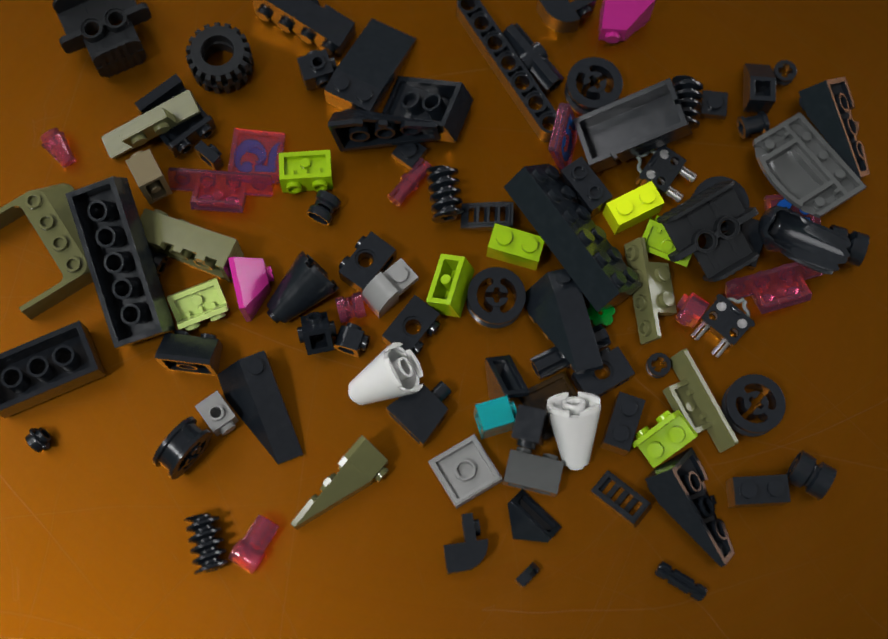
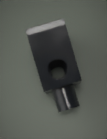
(421, 412)

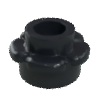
(38, 439)

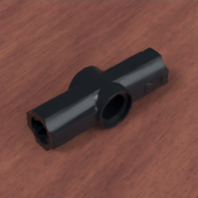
(534, 58)
(552, 362)

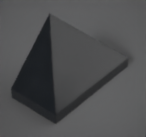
(504, 378)
(530, 520)

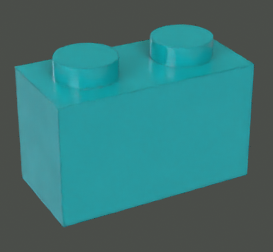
(495, 416)

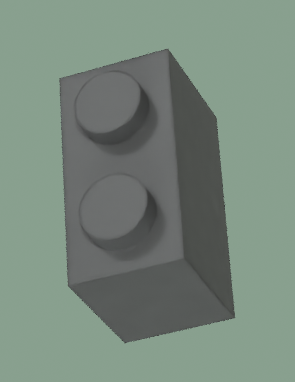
(533, 471)

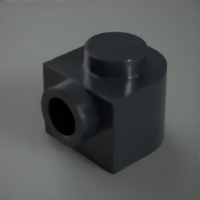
(351, 340)

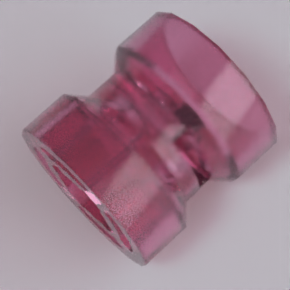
(350, 307)

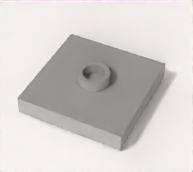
(465, 471)

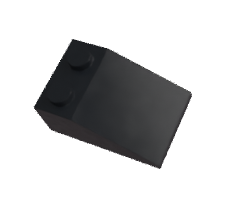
(431, 101)

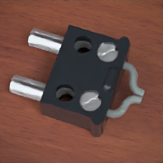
(663, 169)
(727, 319)

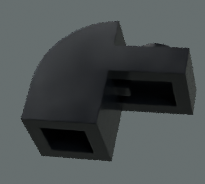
(563, 15)
(468, 554)

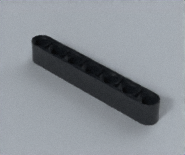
(506, 55)

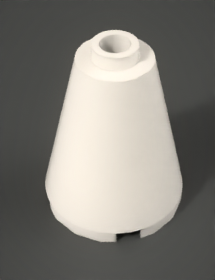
(387, 376)
(574, 426)

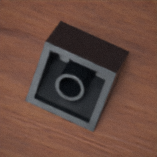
(190, 353)

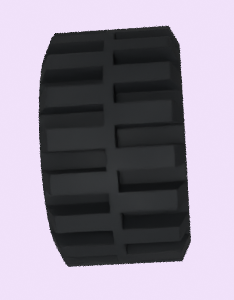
(214, 40)

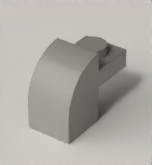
(386, 287)

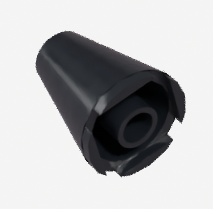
(300, 289)

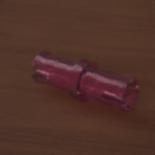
(409, 182)

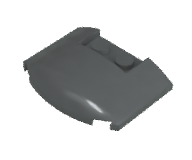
(805, 167)

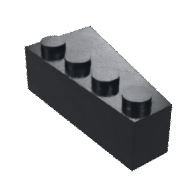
(310, 22)

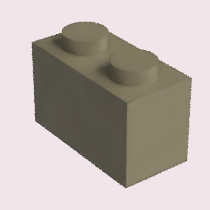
(148, 176)

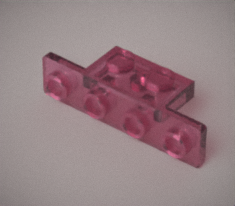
(219, 189)
(774, 287)

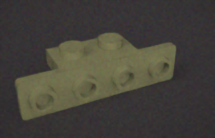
(150, 124)
(656, 293)
(697, 402)

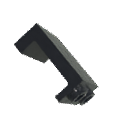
(183, 136)

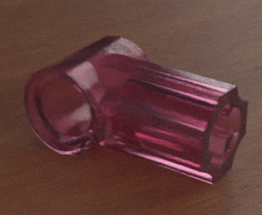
(250, 550)

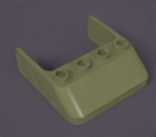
(54, 223)

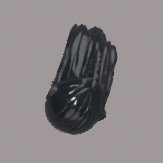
(803, 240)

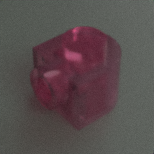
(691, 309)

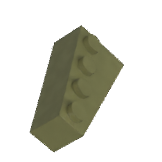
(190, 243)

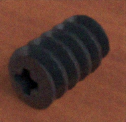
(689, 94)
(443, 193)
(206, 543)

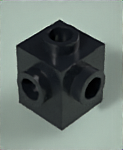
(316, 69)
(317, 332)

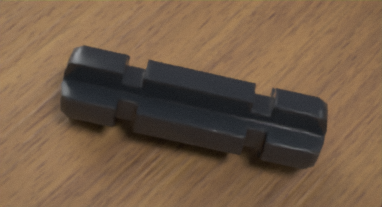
(681, 581)

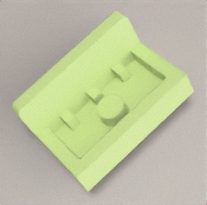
(197, 304)

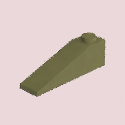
(356, 472)

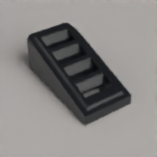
(487, 207)
(627, 491)

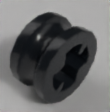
(790, 67)
(652, 359)

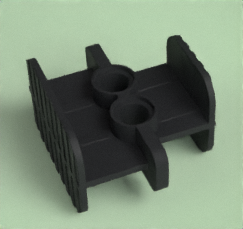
(113, 47)
(704, 215)

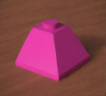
(623, 18)
(251, 283)

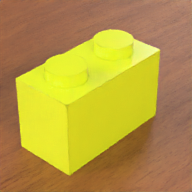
(633, 207)

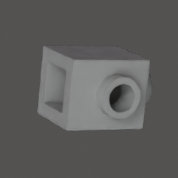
(217, 414)

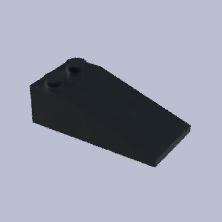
(369, 68)

